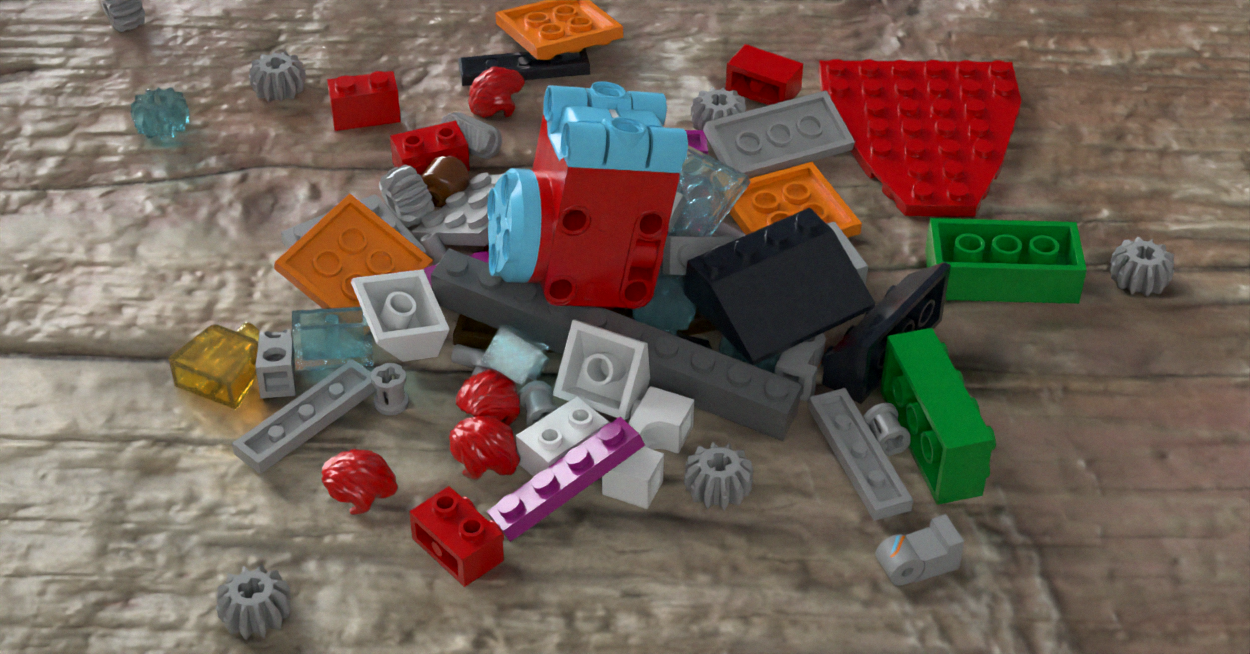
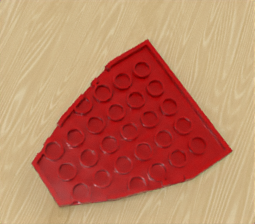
(927, 127)

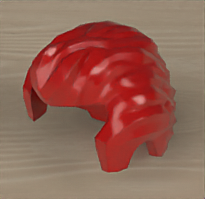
(493, 91)
(490, 396)
(484, 445)
(358, 479)

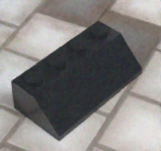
(908, 307)

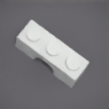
(663, 423)

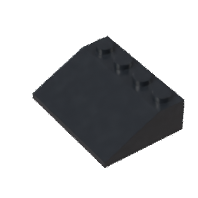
(777, 286)

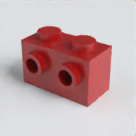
(763, 76)
(364, 100)
(423, 145)
(457, 535)

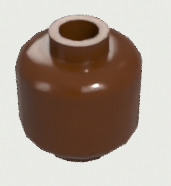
(444, 178)

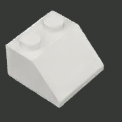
(402, 314)
(603, 369)

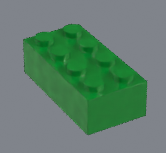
(1008, 259)
(943, 420)

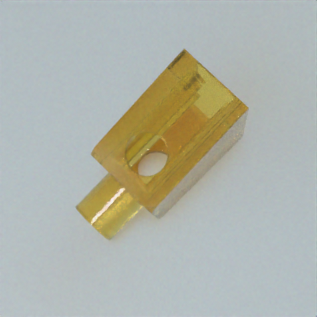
(218, 364)

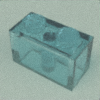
(330, 338)
(516, 355)

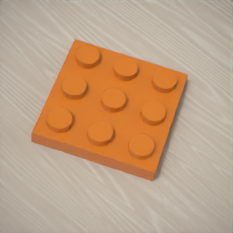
(558, 26)
(789, 192)
(347, 246)

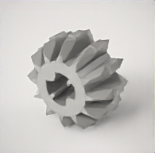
(124, 13)
(277, 76)
(715, 105)
(406, 195)
(1142, 266)
(718, 476)
(253, 601)

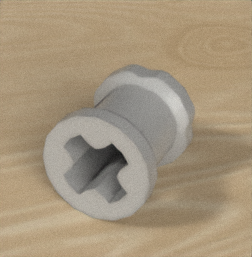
(389, 389)
(537, 401)
(887, 428)

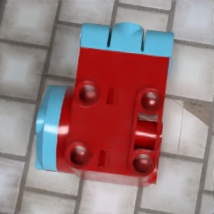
(595, 203)

